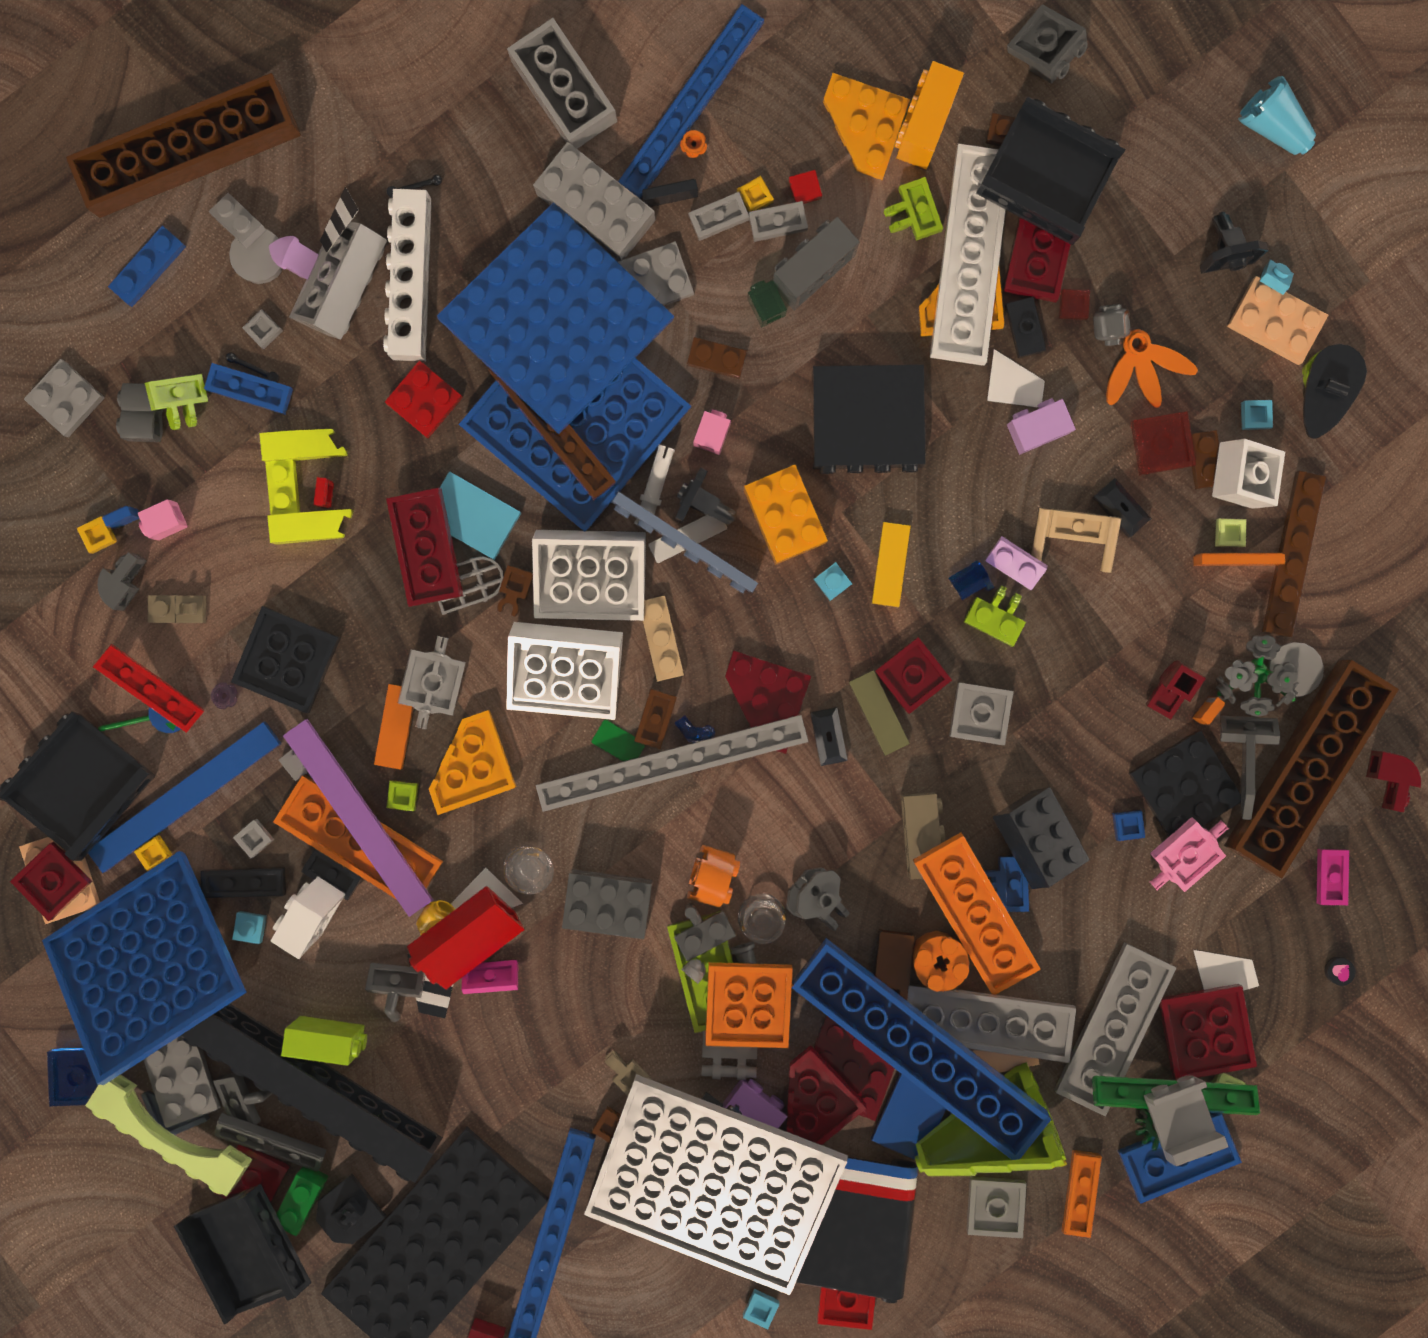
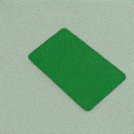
(617, 742)

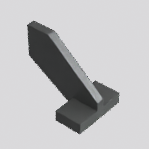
(1248, 732)

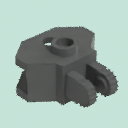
(817, 897)

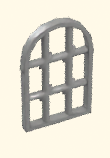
(478, 572)

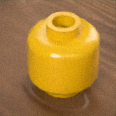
(432, 914)

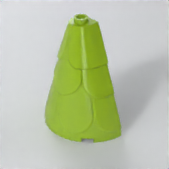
(960, 1151)

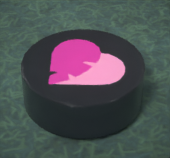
(1339, 971)

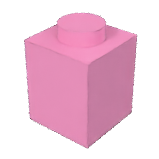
(712, 431)
(162, 520)

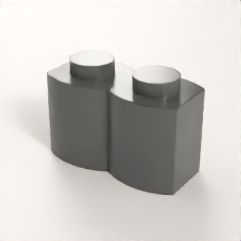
(136, 419)

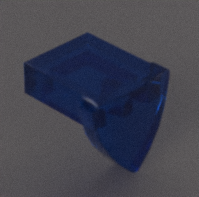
(971, 580)

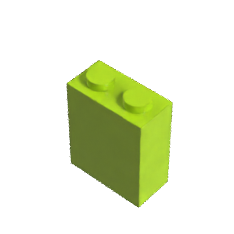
(323, 1040)

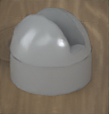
(695, 970)

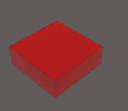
(805, 187)
(323, 492)

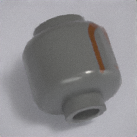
(1111, 324)

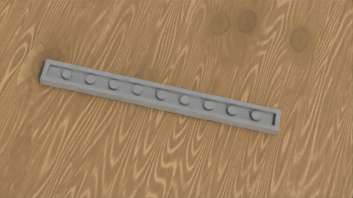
(672, 763)

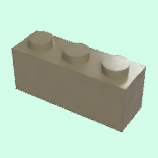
(920, 827)

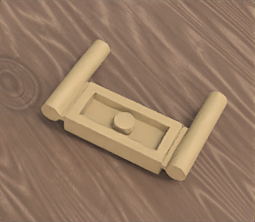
(1077, 527)

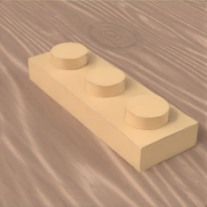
(661, 639)

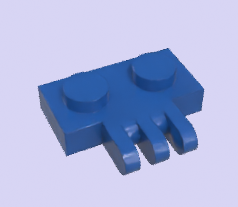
(1010, 884)

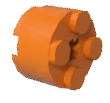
(713, 876)
(954, 966)

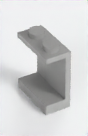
(1183, 1121)

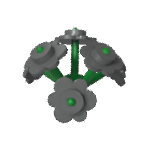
(1256, 672)

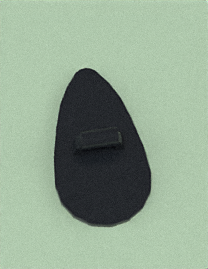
(1332, 387)

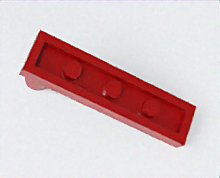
(148, 688)

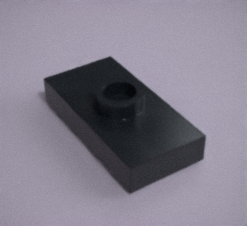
(1025, 327)

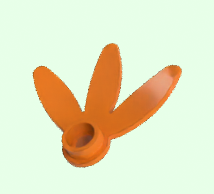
(1145, 372)

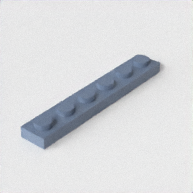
(692, 549)

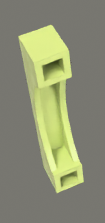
(121, 1106)

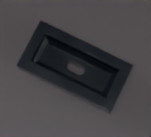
(1109, 500)
(823, 722)

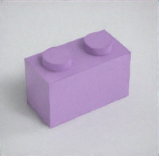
(1040, 426)

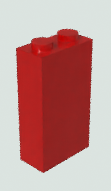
(464, 938)

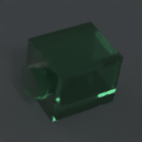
(766, 302)

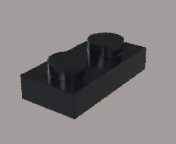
(332, 872)

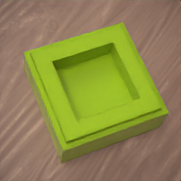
(402, 795)

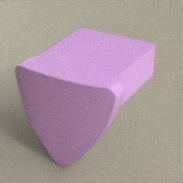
(293, 256)

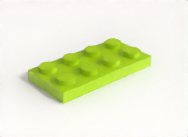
(697, 993)

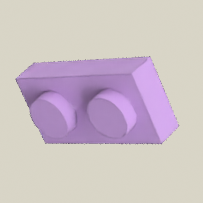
(1016, 563)

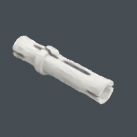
(656, 480)

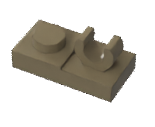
(176, 609)

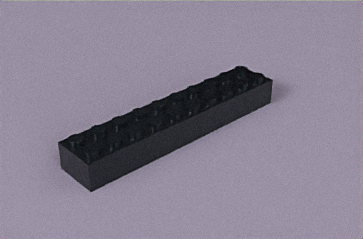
(316, 1091)

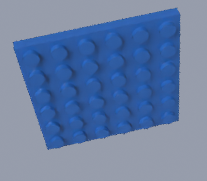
(555, 317)
(617, 426)
(142, 967)

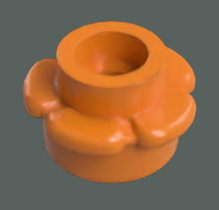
(690, 137)

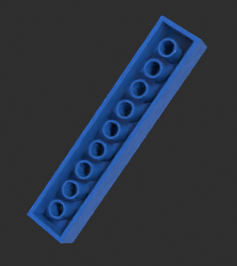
(921, 1050)

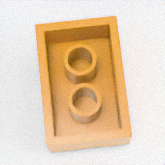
(927, 114)
(785, 514)

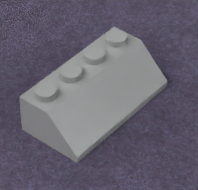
(339, 281)

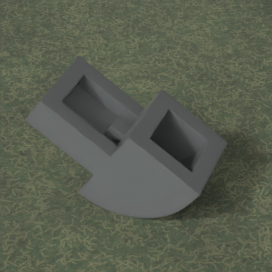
(116, 586)

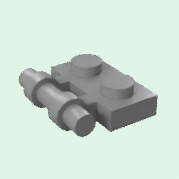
(717, 1071)

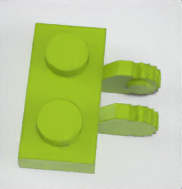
(919, 208)
(174, 393)
(995, 621)

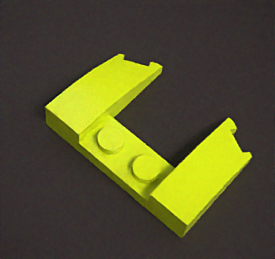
(280, 453)

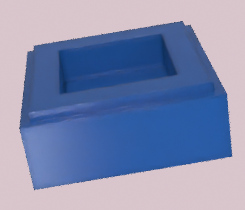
(120, 517)
(1128, 825)

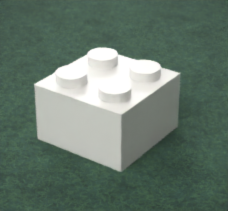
(1248, 473)
(306, 917)

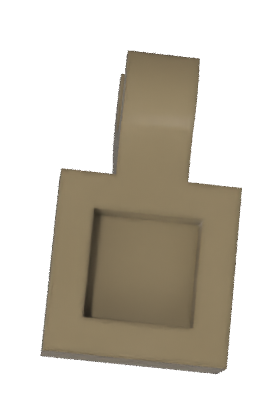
(625, 1072)

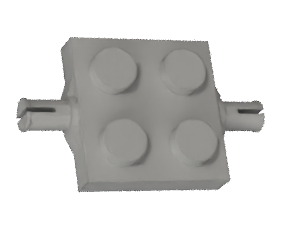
(431, 682)

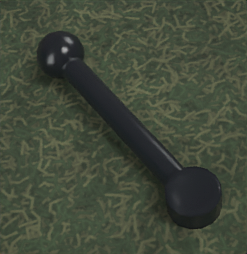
(436, 180)
(272, 376)

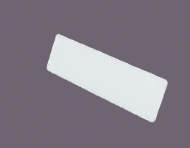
(697, 531)

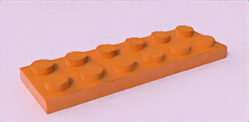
(314, 821)
(976, 914)

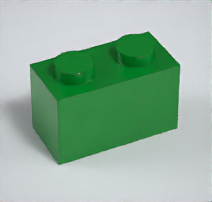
(301, 1199)

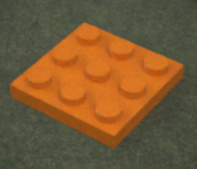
(748, 1005)

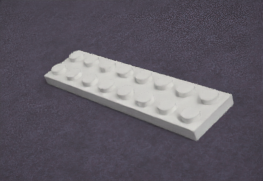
(968, 263)

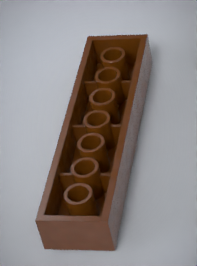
(183, 146)
(1311, 767)

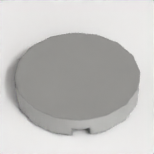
(255, 262)
(1306, 662)

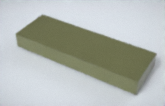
(879, 712)

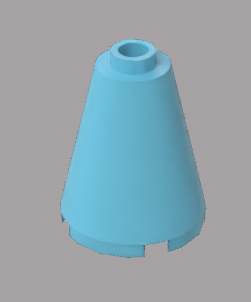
(1279, 117)

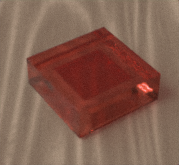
(1074, 304)

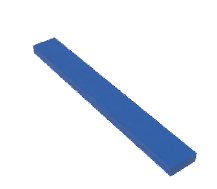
(691, 100)
(184, 797)
(552, 1234)

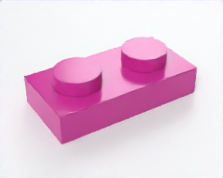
(1332, 876)
(491, 977)

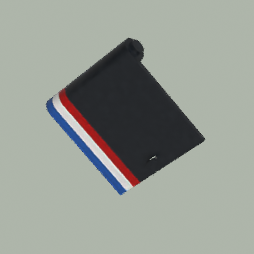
(865, 1231)

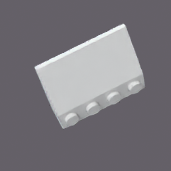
(589, 574)
(563, 670)

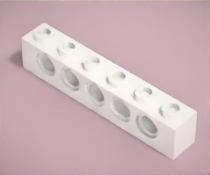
(405, 204)

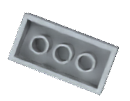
(562, 84)
(595, 201)

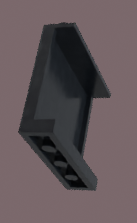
(1050, 170)
(868, 418)
(76, 785)
(242, 1253)

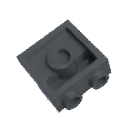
(1049, 44)

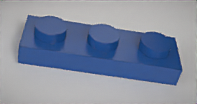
(147, 266)
(248, 388)

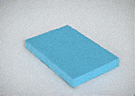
(477, 516)

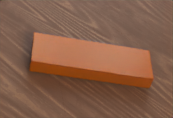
(1239, 559)
(393, 731)
(1081, 1193)

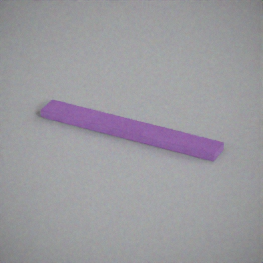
(358, 817)

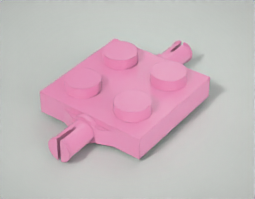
(1188, 854)

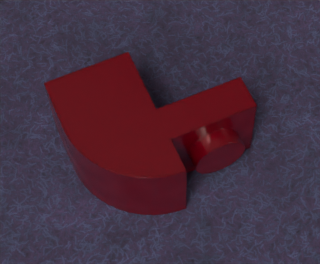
(1175, 686)
(1398, 773)

